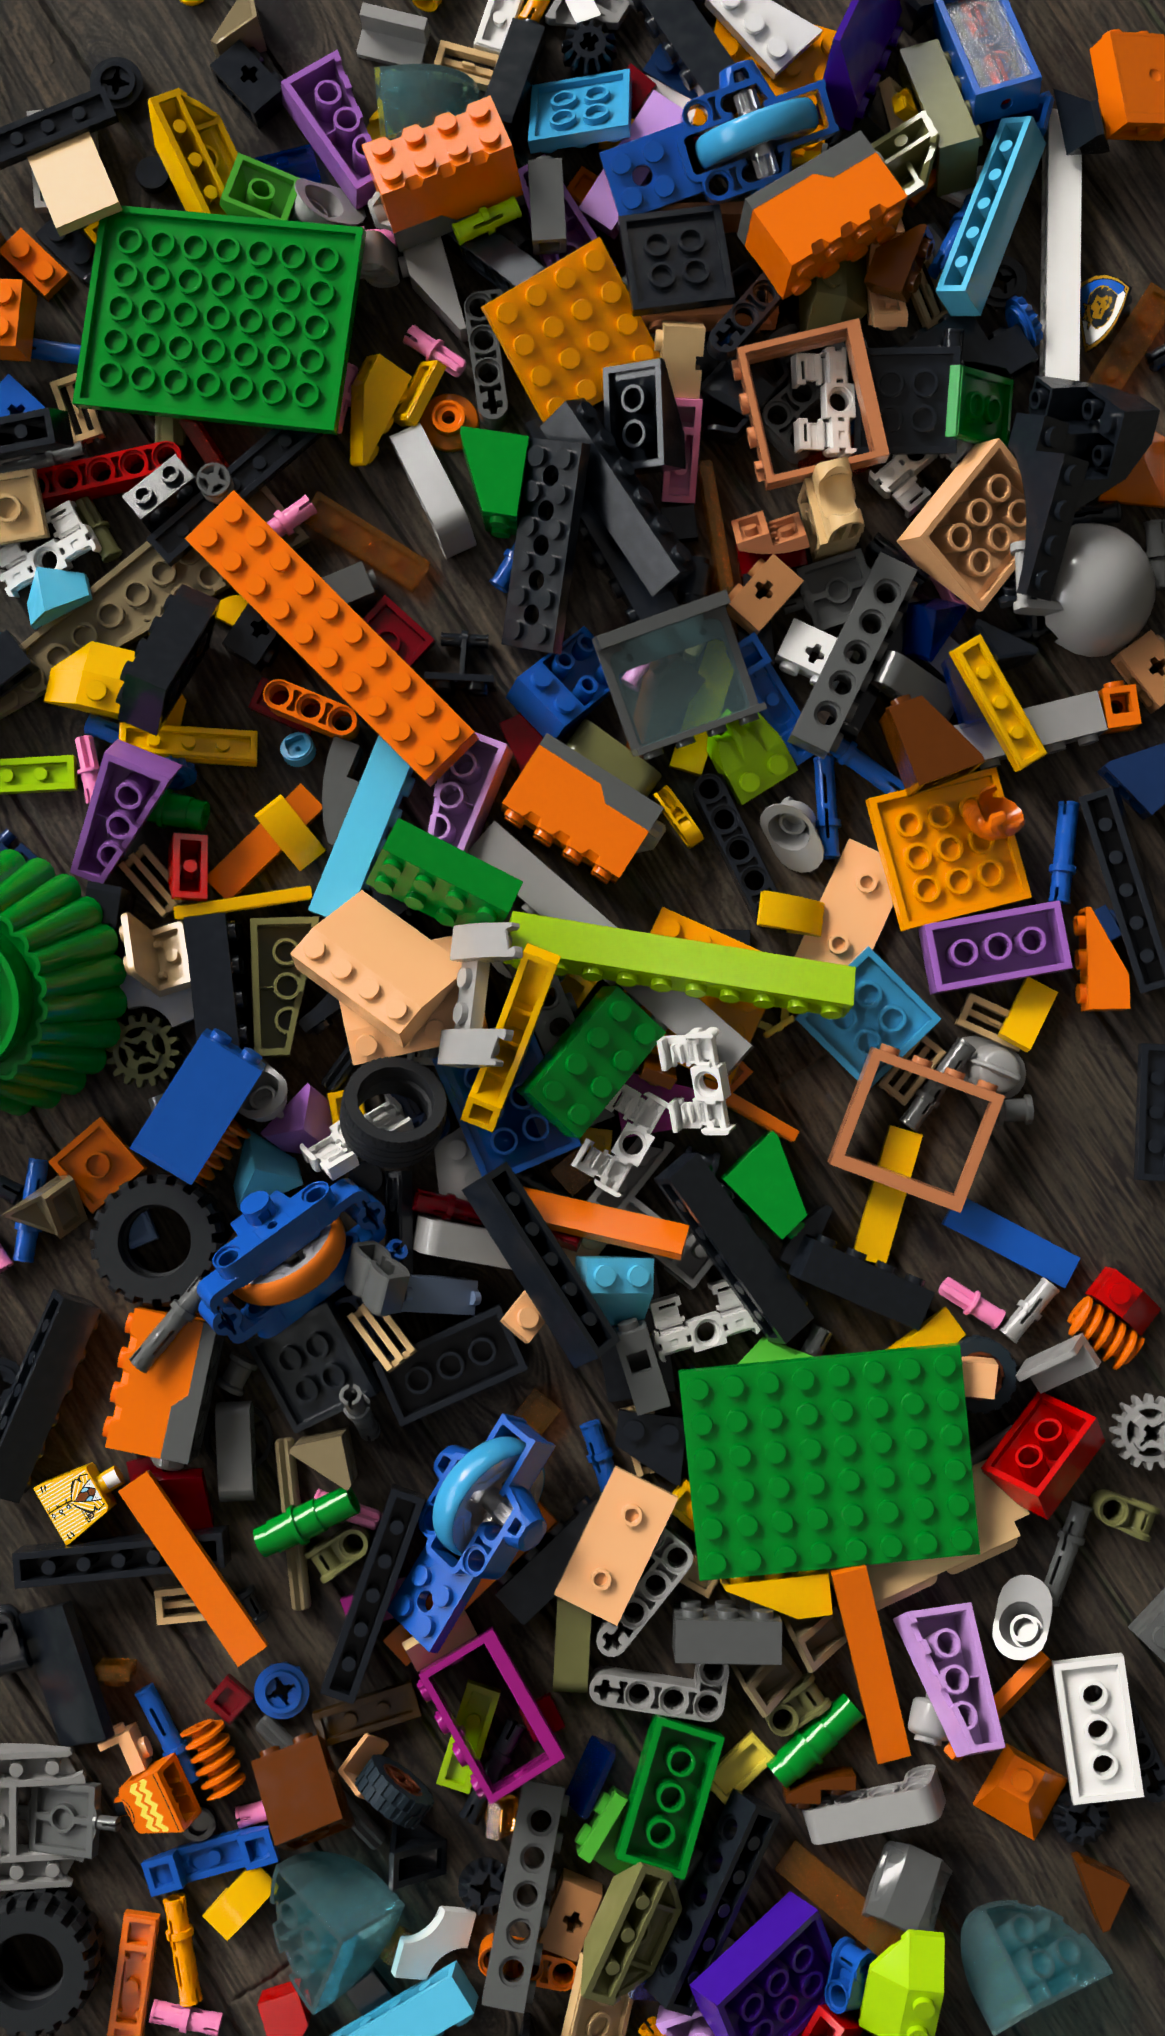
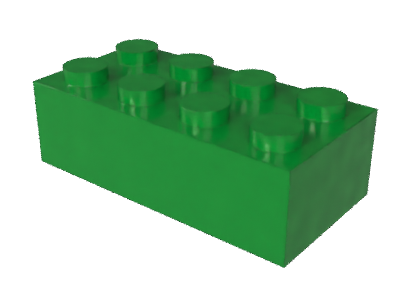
(441, 879)
(591, 1061)
(669, 1794)

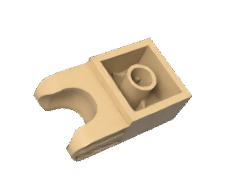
(830, 510)

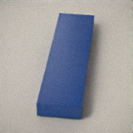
(1013, 1242)

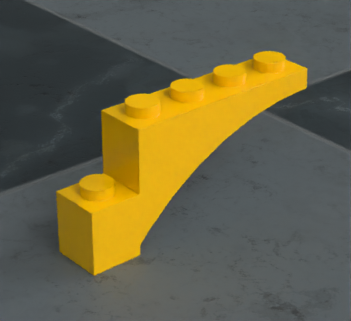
(518, 1014)

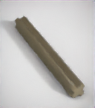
(289, 1496)

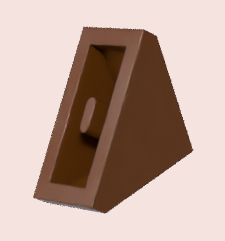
(1103, 1888)

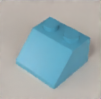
(618, 1284)

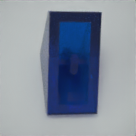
(929, 626)

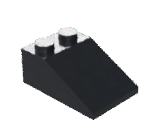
(644, 416)

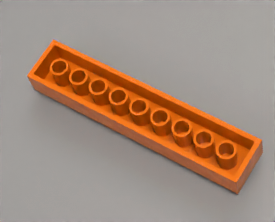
(332, 638)

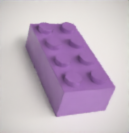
(995, 947)

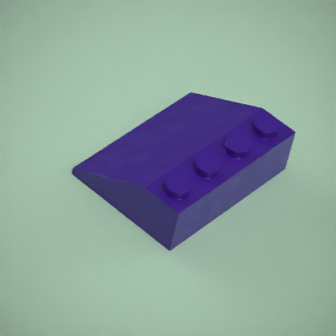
(858, 55)
(769, 1975)

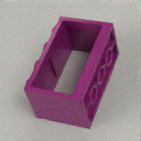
(524, 1698)

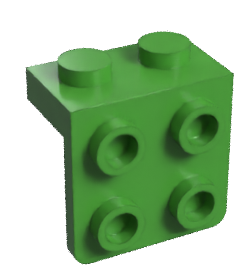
(599, 1837)

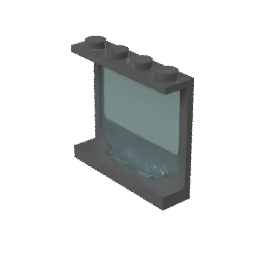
(677, 676)

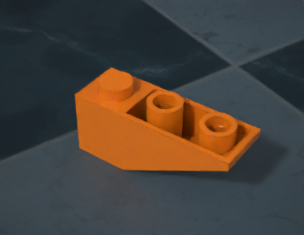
(1103, 976)

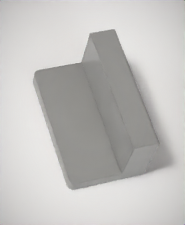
(392, 36)
(1059, 1363)

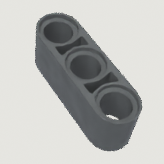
(901, 676)
(236, 1451)

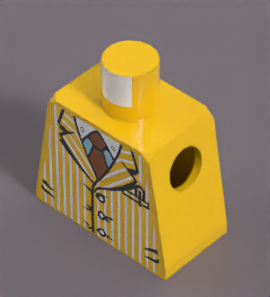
(79, 1498)

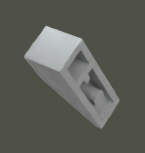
(433, 282)

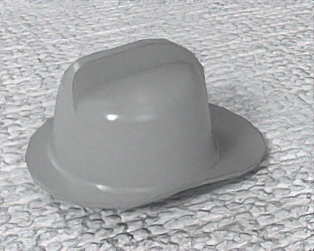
(324, 205)
(793, 834)
(994, 1065)
(266, 1097)
(1022, 1617)

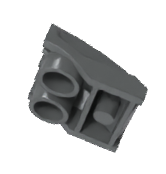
(907, 1887)

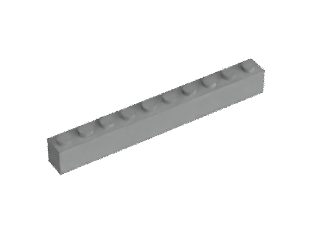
(552, 897)

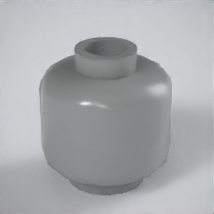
(925, 1722)

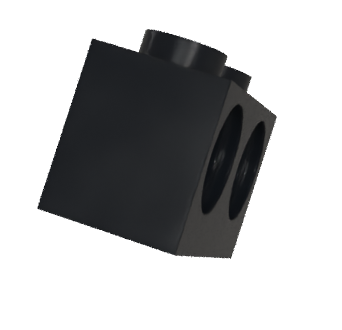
(162, 493)

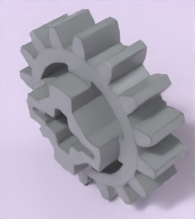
(1137, 1439)

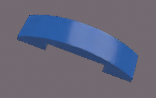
(781, 709)
(217, 1855)

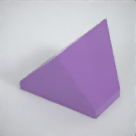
(304, 1121)

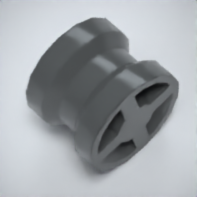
(212, 476)

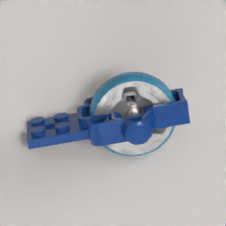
(724, 143)
(479, 1529)

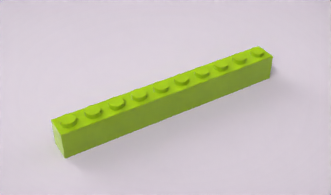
(689, 966)

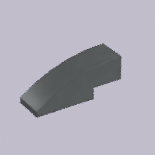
(338, 785)

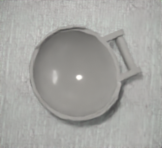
(1099, 593)

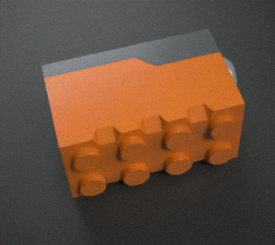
(441, 173)
(822, 215)
(582, 810)
(168, 1406)

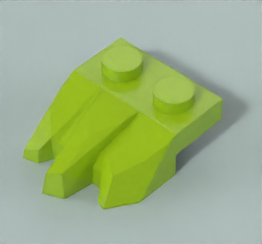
(750, 758)

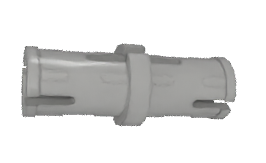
(1029, 1310)

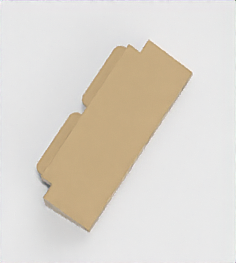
(996, 1535)

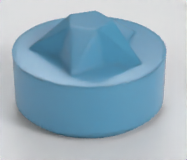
(298, 749)

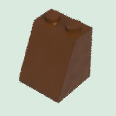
(926, 745)
(301, 1793)

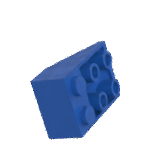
(561, 687)

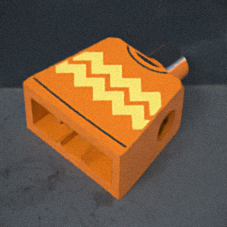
(158, 1798)

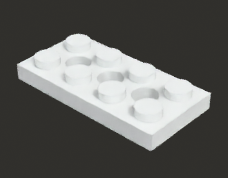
(1118, 1742)

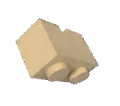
(678, 346)

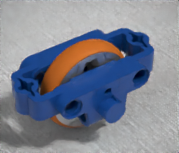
(286, 1257)

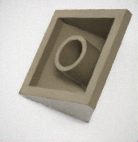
(330, 1455)

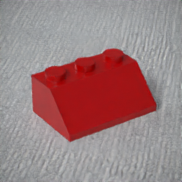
(1044, 1453)

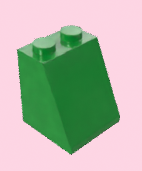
(497, 475)
(767, 1186)

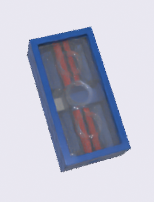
(988, 56)

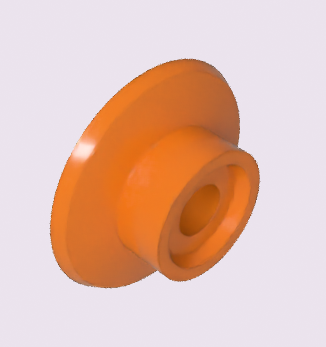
(447, 436)

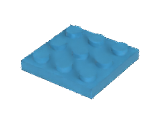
(580, 111)
(882, 1013)

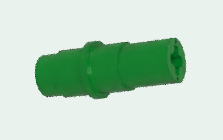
(180, 812)
(305, 1521)
(814, 1741)

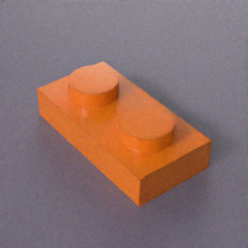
(34, 264)

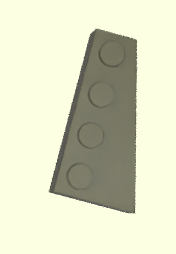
(934, 88)
(276, 982)

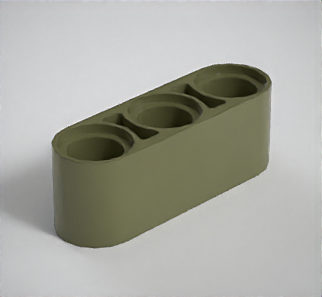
(613, 757)
(571, 1648)

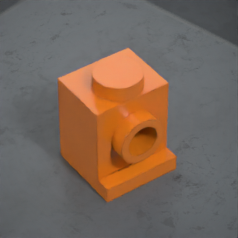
(1126, 698)

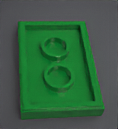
(978, 405)

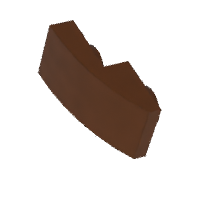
(651, 1072)
(808, 1789)

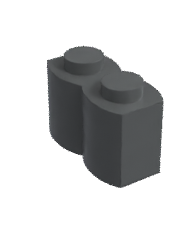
(376, 1278)

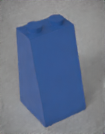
(199, 1105)

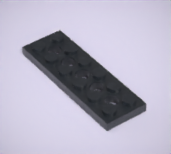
(562, 534)

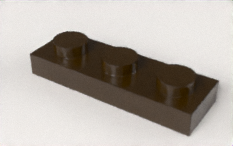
(368, 1714)

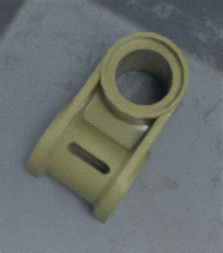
(1129, 1514)
(335, 1554)
(800, 1707)

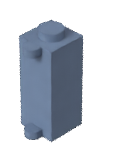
(441, 1295)

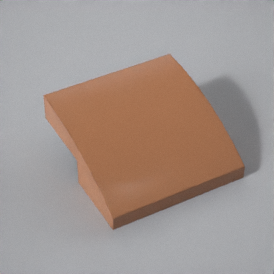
(776, 536)

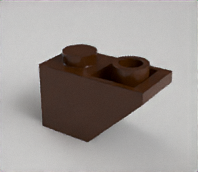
(898, 264)

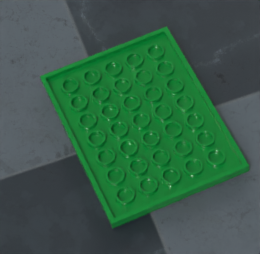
(220, 318)
(829, 1461)

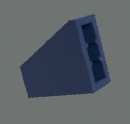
(1139, 779)

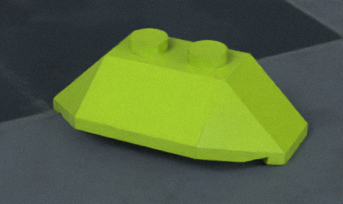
(905, 1987)

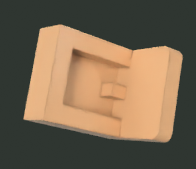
(134, 1746)

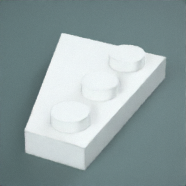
(766, 31)

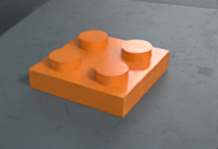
(97, 1163)

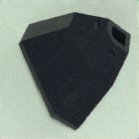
(1104, 428)

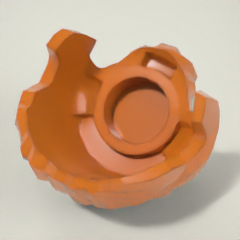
(993, 816)

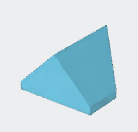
(55, 594)
(264, 1169)

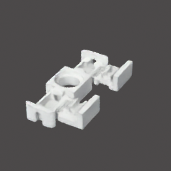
(836, 431)
(900, 478)
(71, 545)
(709, 1104)
(333, 1152)
(615, 1168)
(676, 1337)

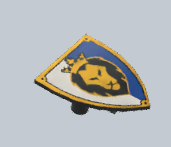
(1102, 305)

